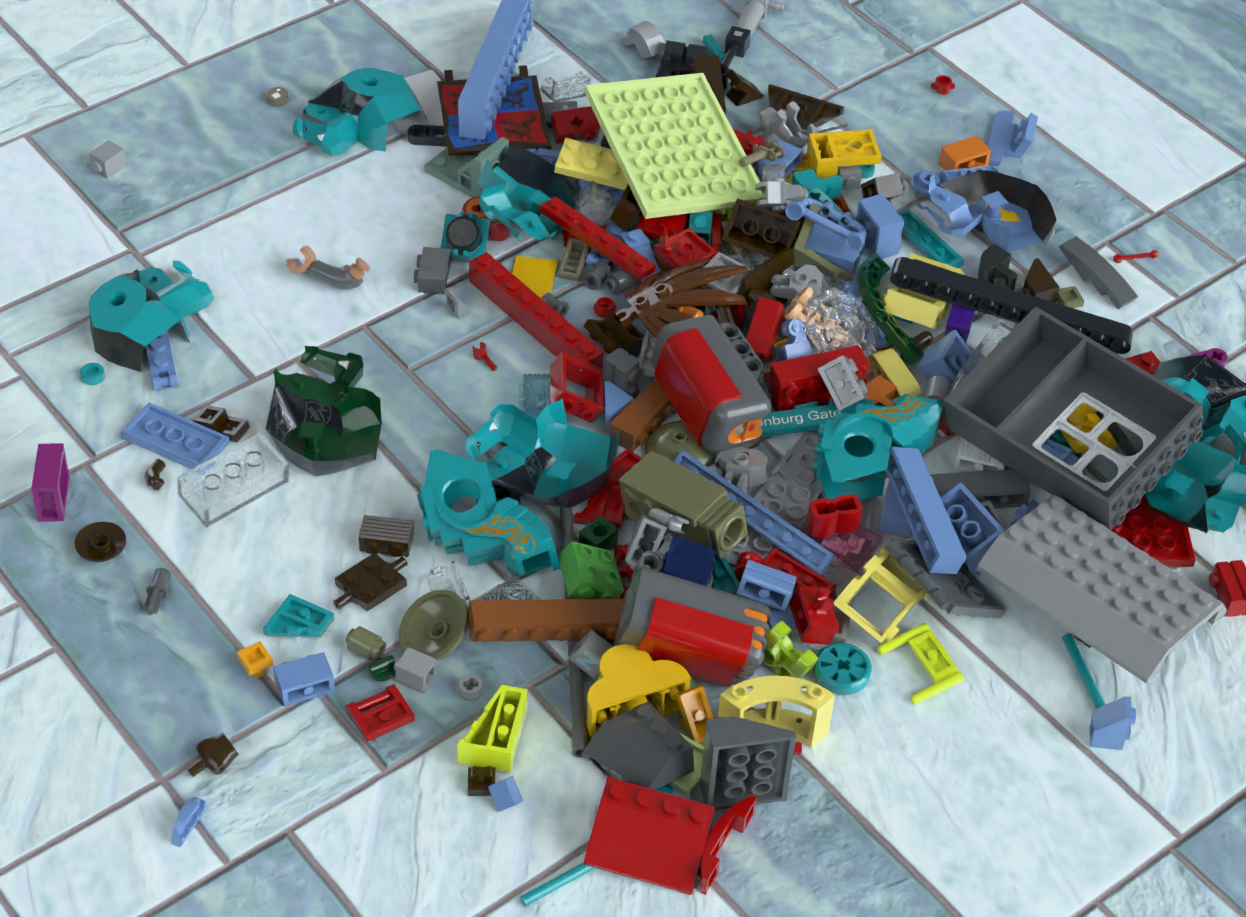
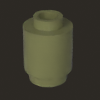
(365, 643)

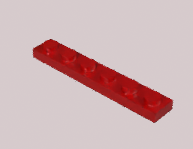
(597, 238)

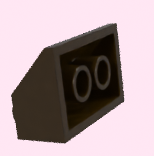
(759, 229)

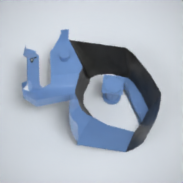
(965, 204)

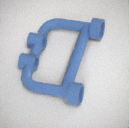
(853, 240)

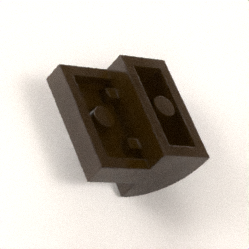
(613, 334)

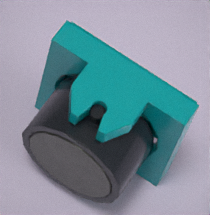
(464, 235)

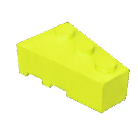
(497, 731)

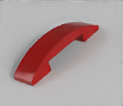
(735, 818)

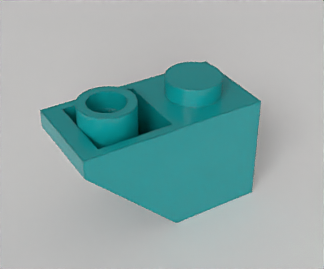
(701, 224)

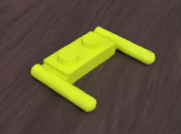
(931, 656)

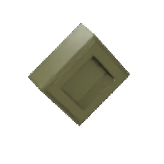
(1070, 297)

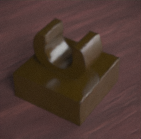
(479, 779)

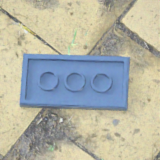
(174, 436)

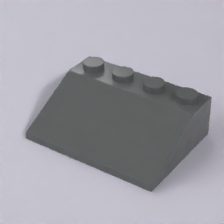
(745, 761)

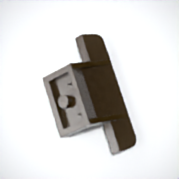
(761, 276)

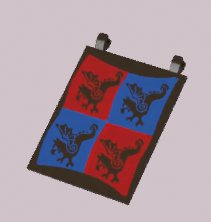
(518, 119)

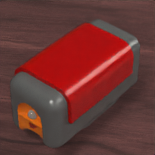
(711, 381)

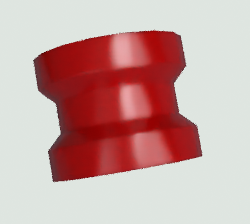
(742, 561)

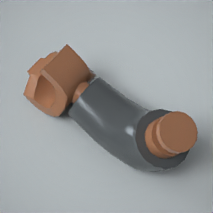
(342, 278)

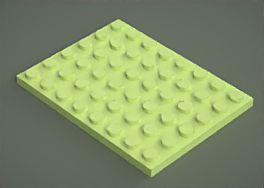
(673, 144)

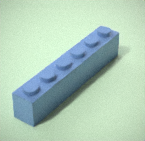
(925, 511)

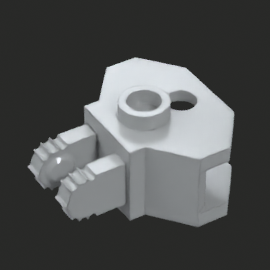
(779, 194)
(790, 285)
(742, 469)

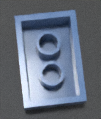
(972, 523)

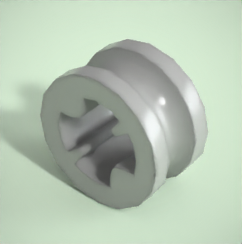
(465, 682)

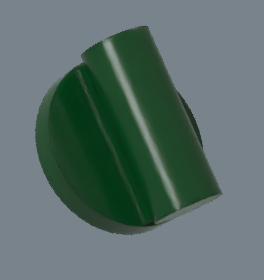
(382, 668)

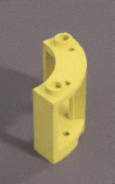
(917, 306)
(893, 579)
(774, 691)

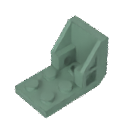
(464, 170)

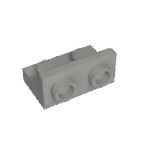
(843, 382)

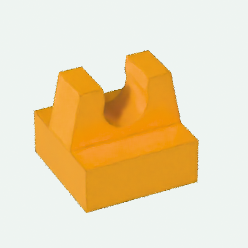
(255, 659)

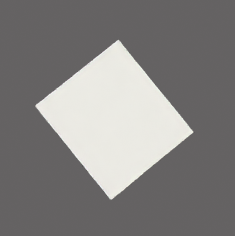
(425, 88)

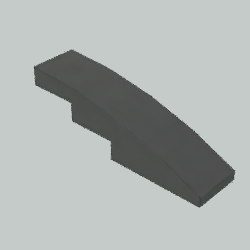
(1099, 271)

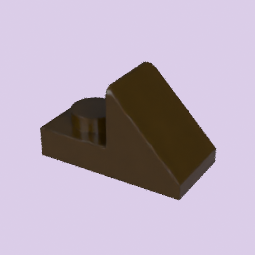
(742, 89)

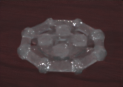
(837, 314)

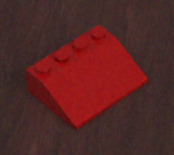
(649, 835)

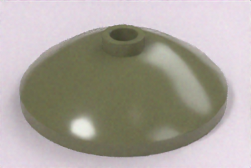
(673, 438)
(435, 624)

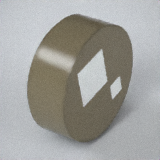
(277, 96)

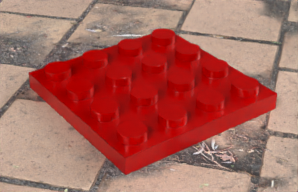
(1157, 536)

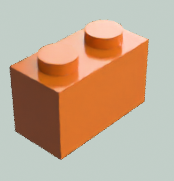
(965, 154)

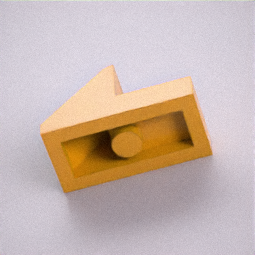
(695, 712)

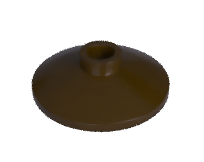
(100, 541)

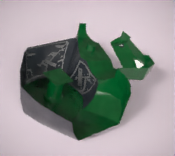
(322, 423)

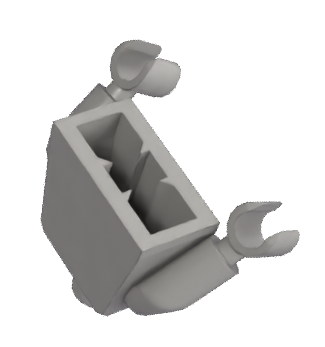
(650, 533)

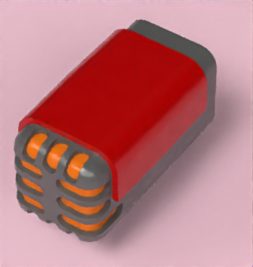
(692, 624)

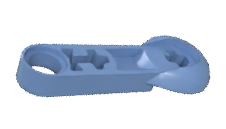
(921, 180)

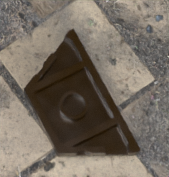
(811, 109)

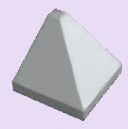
(456, 305)

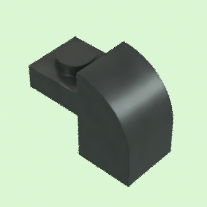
(995, 267)

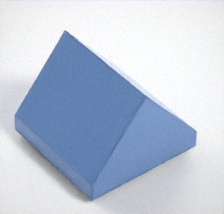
(505, 793)

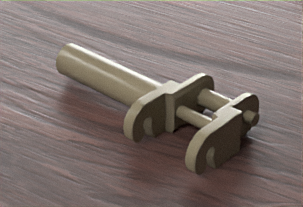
(768, 152)

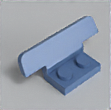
(1010, 138)

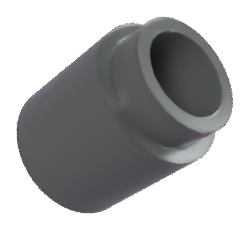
(620, 281)

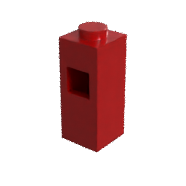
(765, 327)

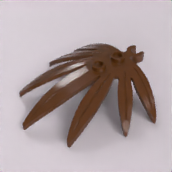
(657, 298)

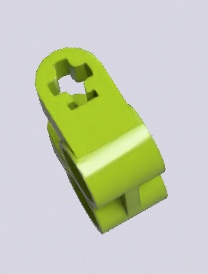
(780, 654)

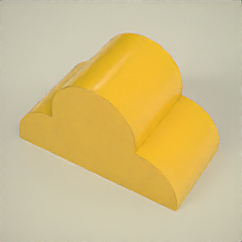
(630, 680)

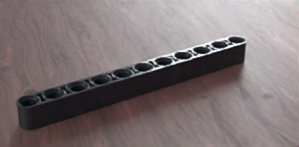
(1004, 301)

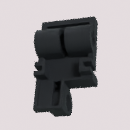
(678, 58)

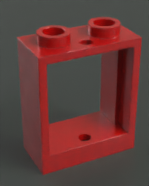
(590, 377)

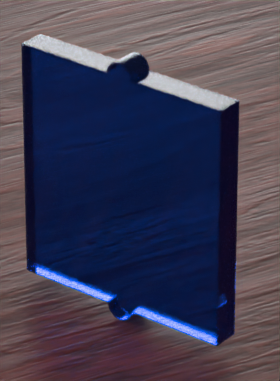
(688, 561)

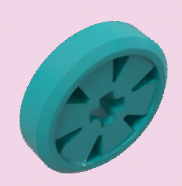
(842, 656)

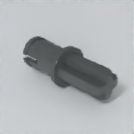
(156, 591)

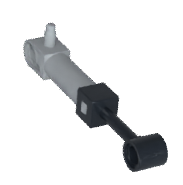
(739, 36)

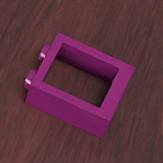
(50, 482)

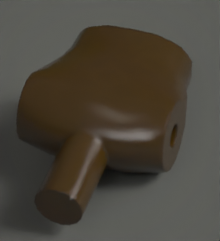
(754, 295)
(215, 754)

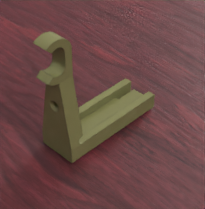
(807, 256)

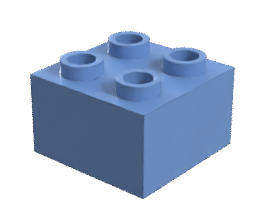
(882, 225)

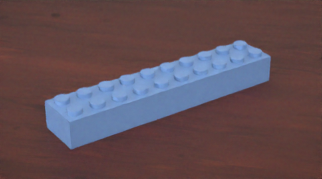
(494, 68)

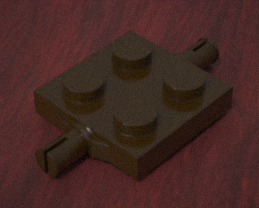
(370, 582)

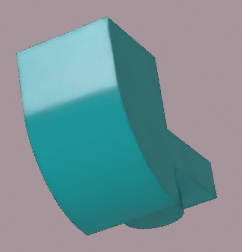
(831, 186)

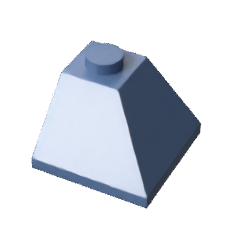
(945, 357)

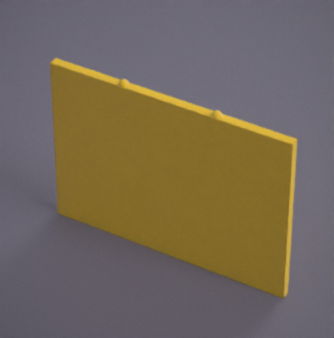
(536, 273)

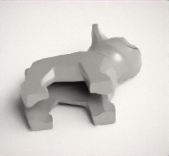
(785, 125)

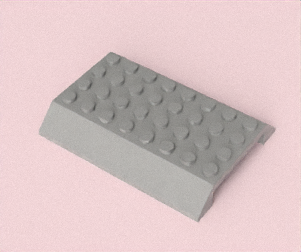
(1098, 586)

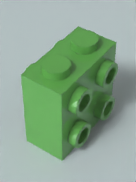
(590, 572)

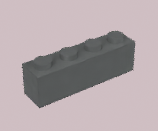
(1000, 487)

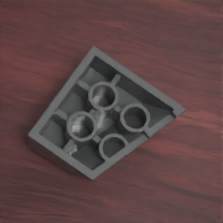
(642, 748)

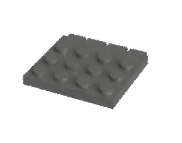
(953, 593)

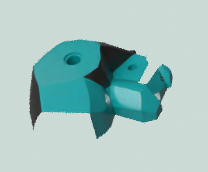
(141, 307)
(1201, 489)

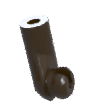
(923, 339)
(152, 474)

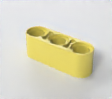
(892, 368)

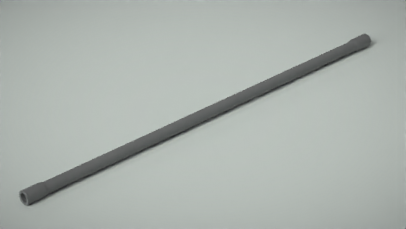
(579, 732)

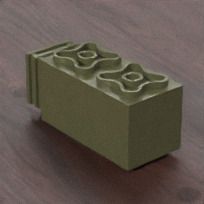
(673, 488)

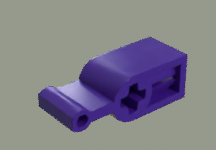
(960, 320)

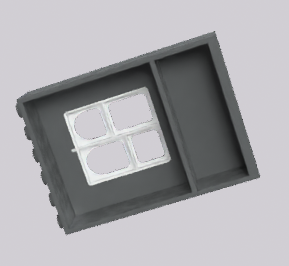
(1038, 381)

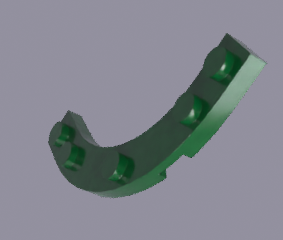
(868, 279)

